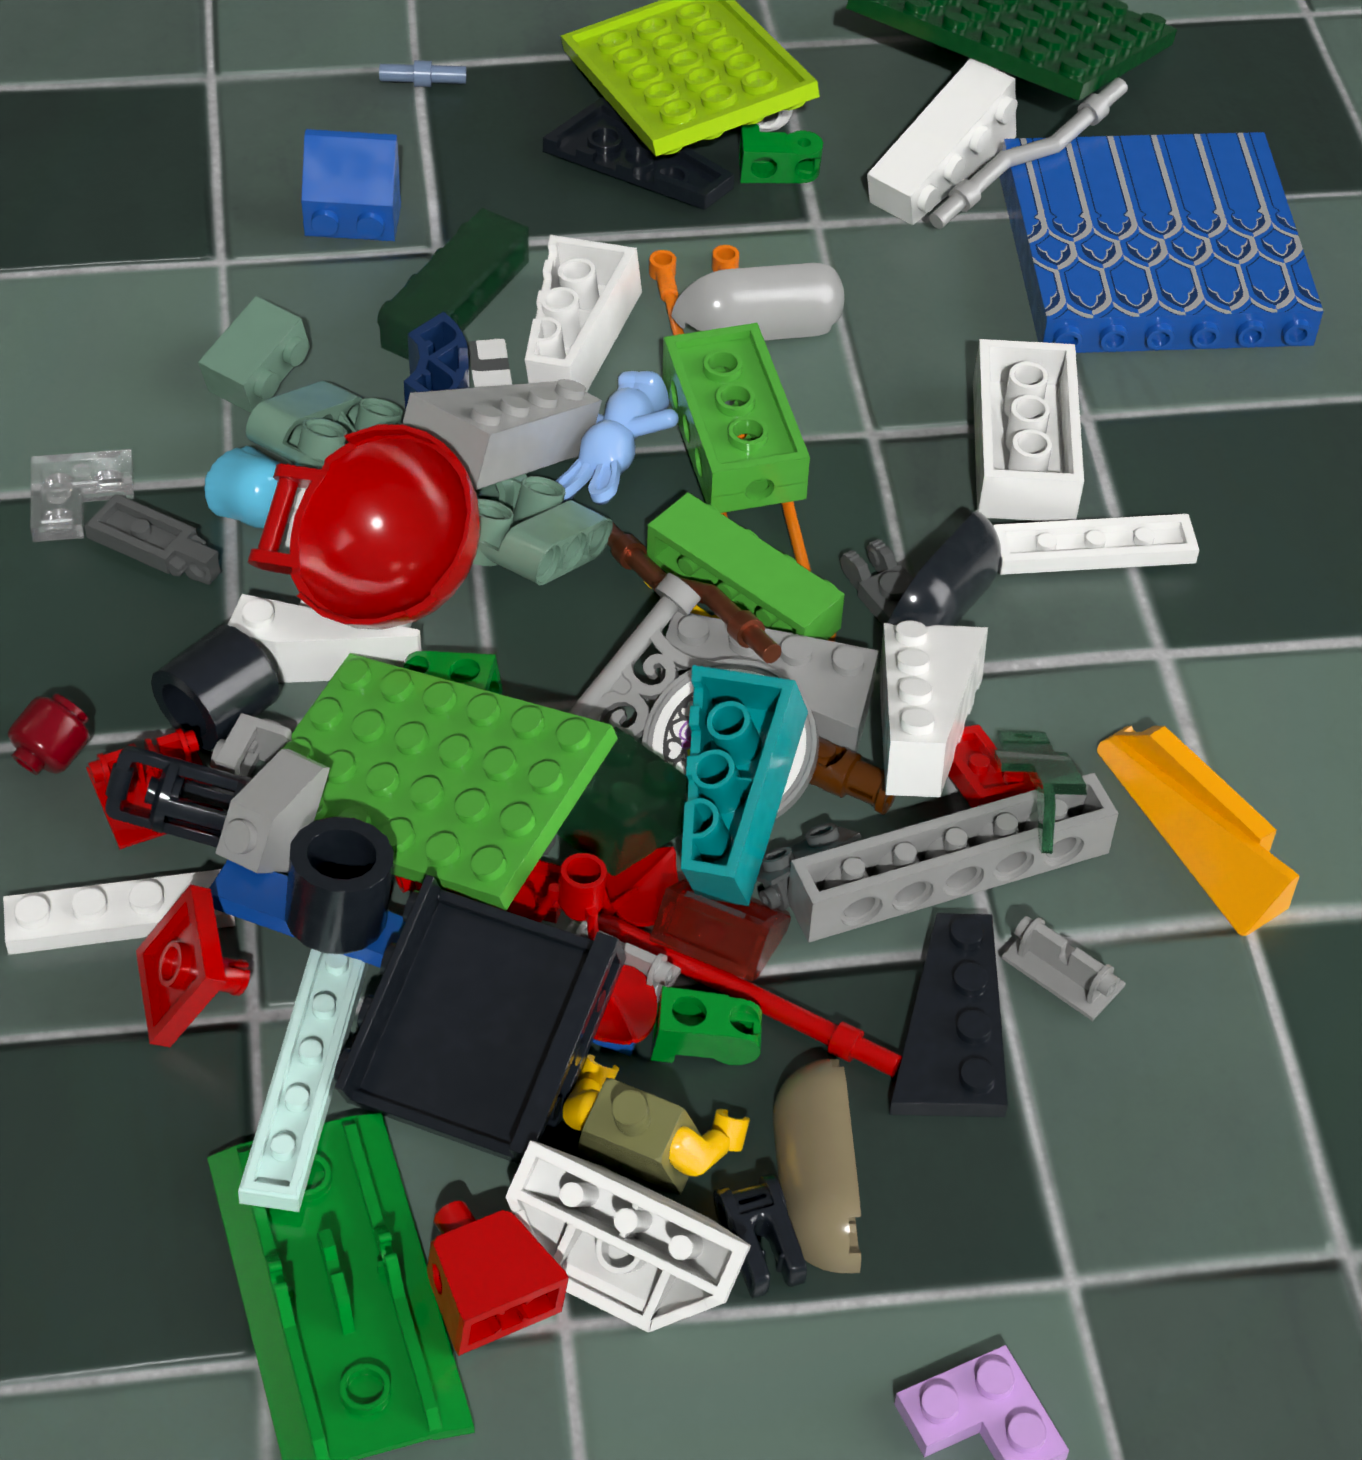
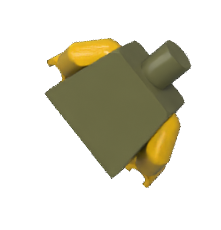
(644, 1131)

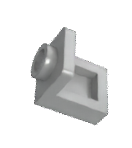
(248, 743)

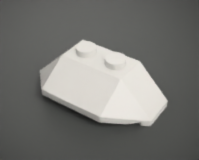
(623, 1241)

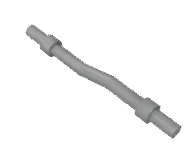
(969, 192)

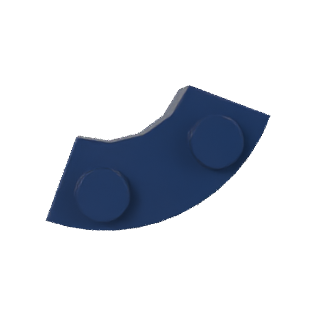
(437, 357)

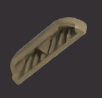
(819, 1164)

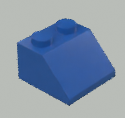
(350, 185)

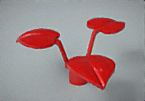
(635, 898)

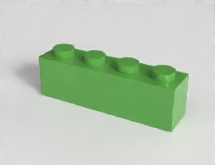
(709, 548)

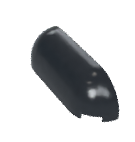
(953, 576)

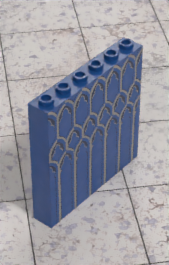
(1160, 244)

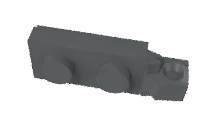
(153, 539)

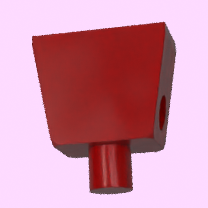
(490, 1276)

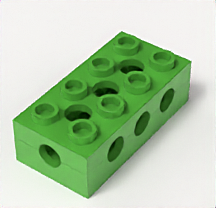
(736, 366)

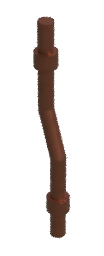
(741, 624)

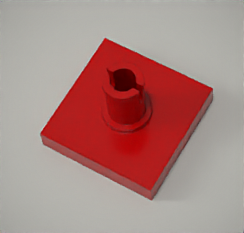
(185, 967)

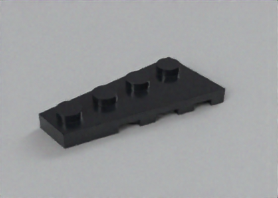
(607, 144)
(955, 1031)

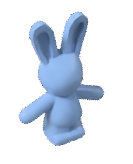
(609, 445)

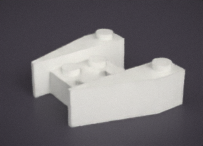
(311, 646)

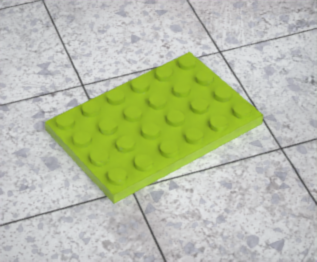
(688, 70)

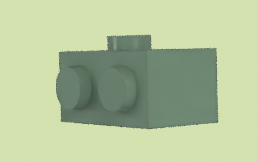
(254, 354)

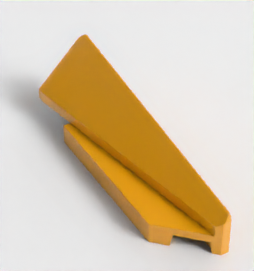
(1204, 824)

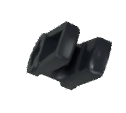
(756, 1213)

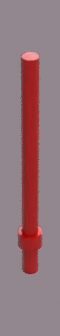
(842, 1039)

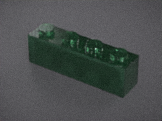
(457, 279)

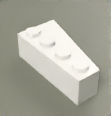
(946, 142)
(580, 308)
(925, 698)

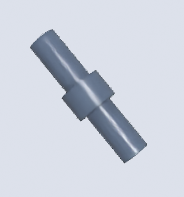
(422, 73)

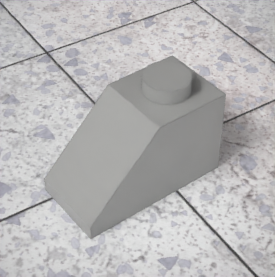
(272, 811)

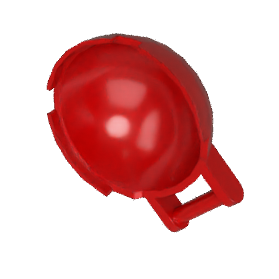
(377, 530)

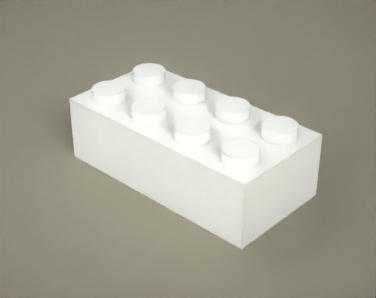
(1027, 431)

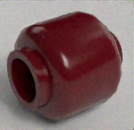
(48, 734)

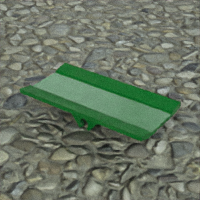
(342, 1303)

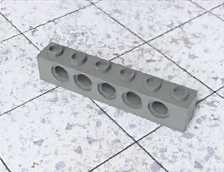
(944, 860)

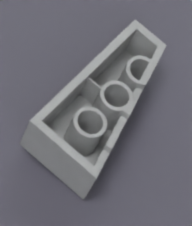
(506, 427)
(830, 674)

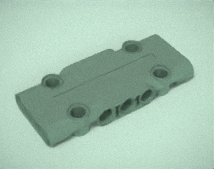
(520, 527)

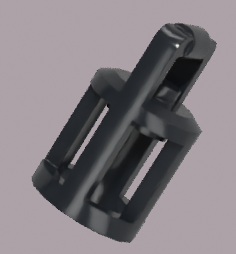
(165, 795)

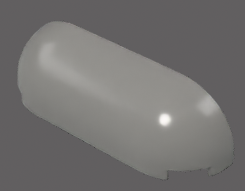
(780, 298)

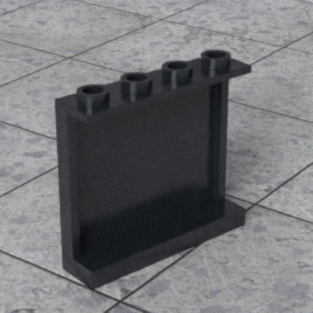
(478, 1023)

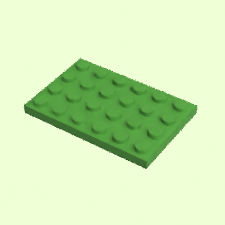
(449, 772)

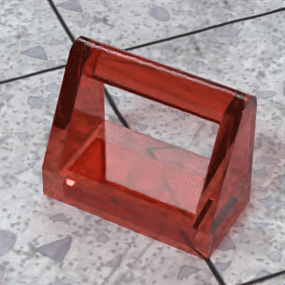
(719, 932)

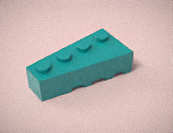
(737, 773)

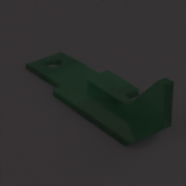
(1047, 769)

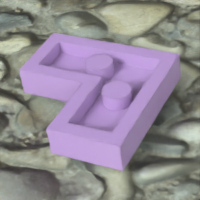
(982, 1398)

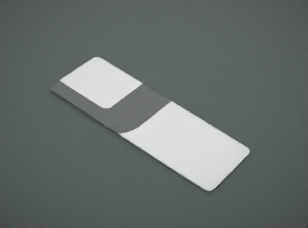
(489, 363)

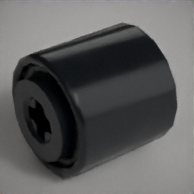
(214, 684)
(338, 885)

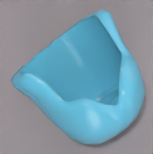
(241, 486)

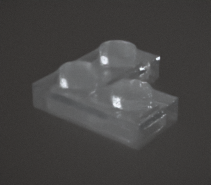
(67, 481)

